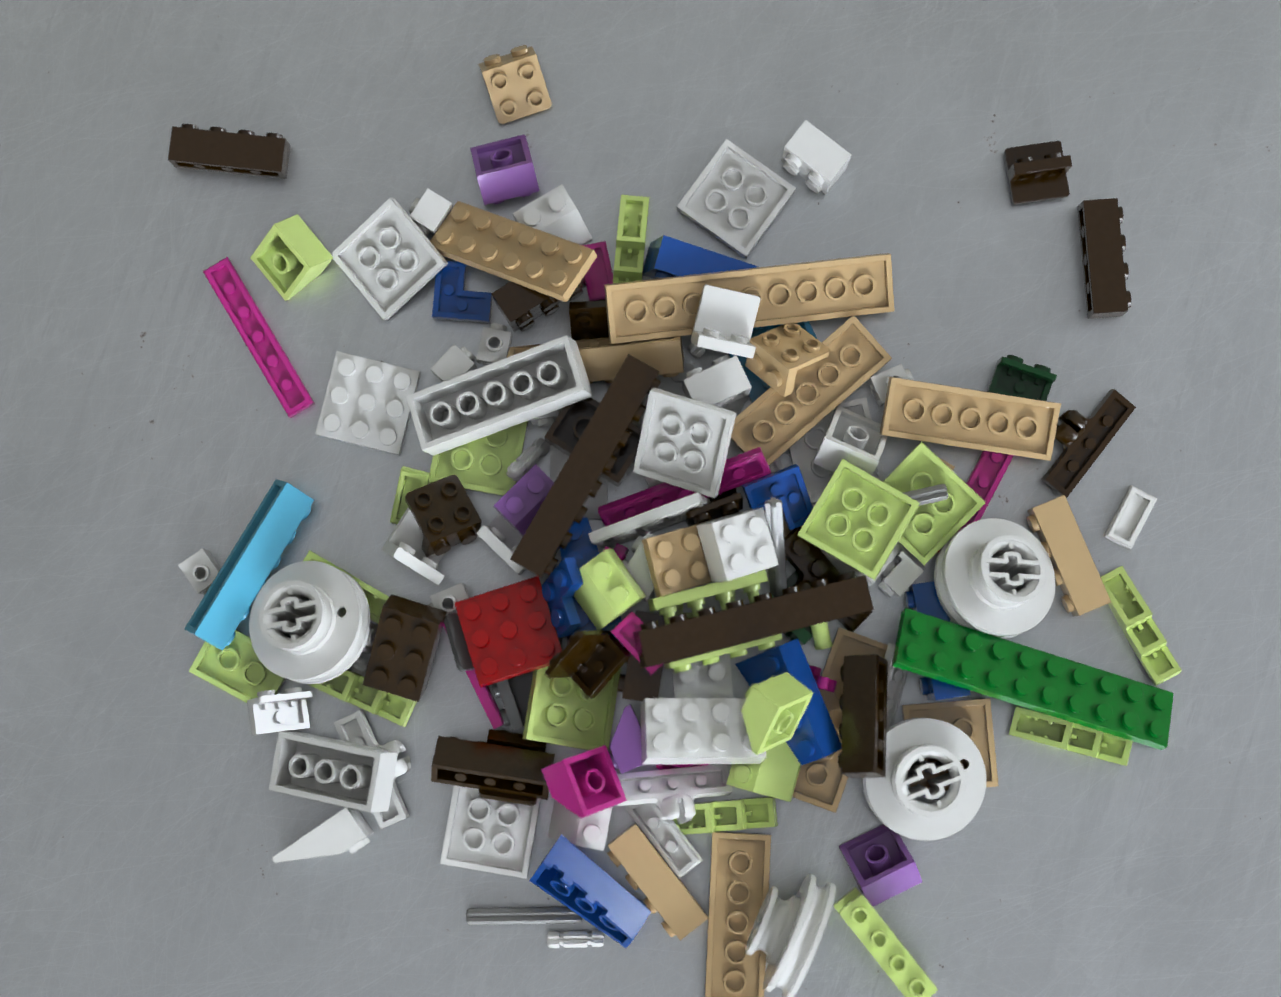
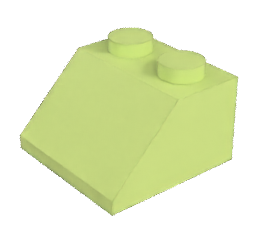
(291, 256)
(607, 589)
(774, 711)
(772, 777)

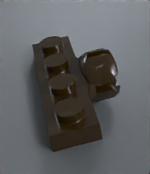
(1085, 440)
(814, 566)

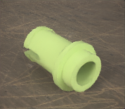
(821, 636)

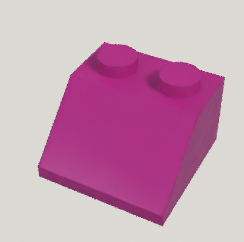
(585, 782)

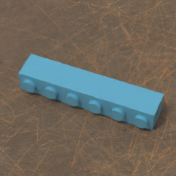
(249, 564)

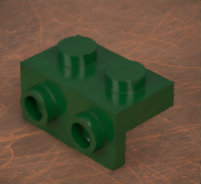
(1021, 380)

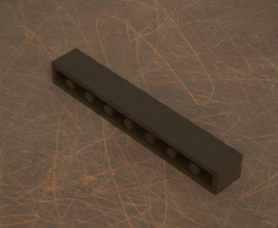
(585, 467)
(752, 621)

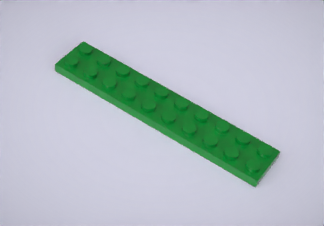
(1033, 679)

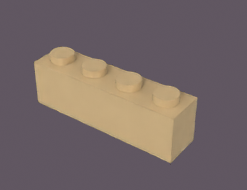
(1069, 556)
(657, 881)

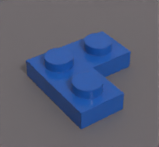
(453, 302)
(783, 485)
(558, 593)

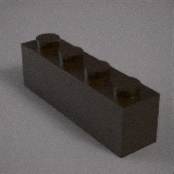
(229, 151)
(1103, 258)
(863, 716)
(490, 767)

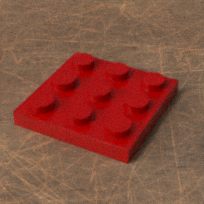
(508, 631)

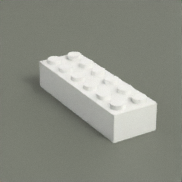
(499, 395)

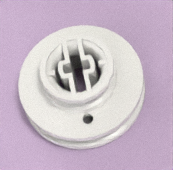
(995, 578)
(309, 622)
(906, 749)
(791, 933)

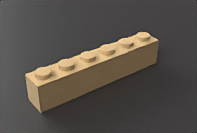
(605, 359)

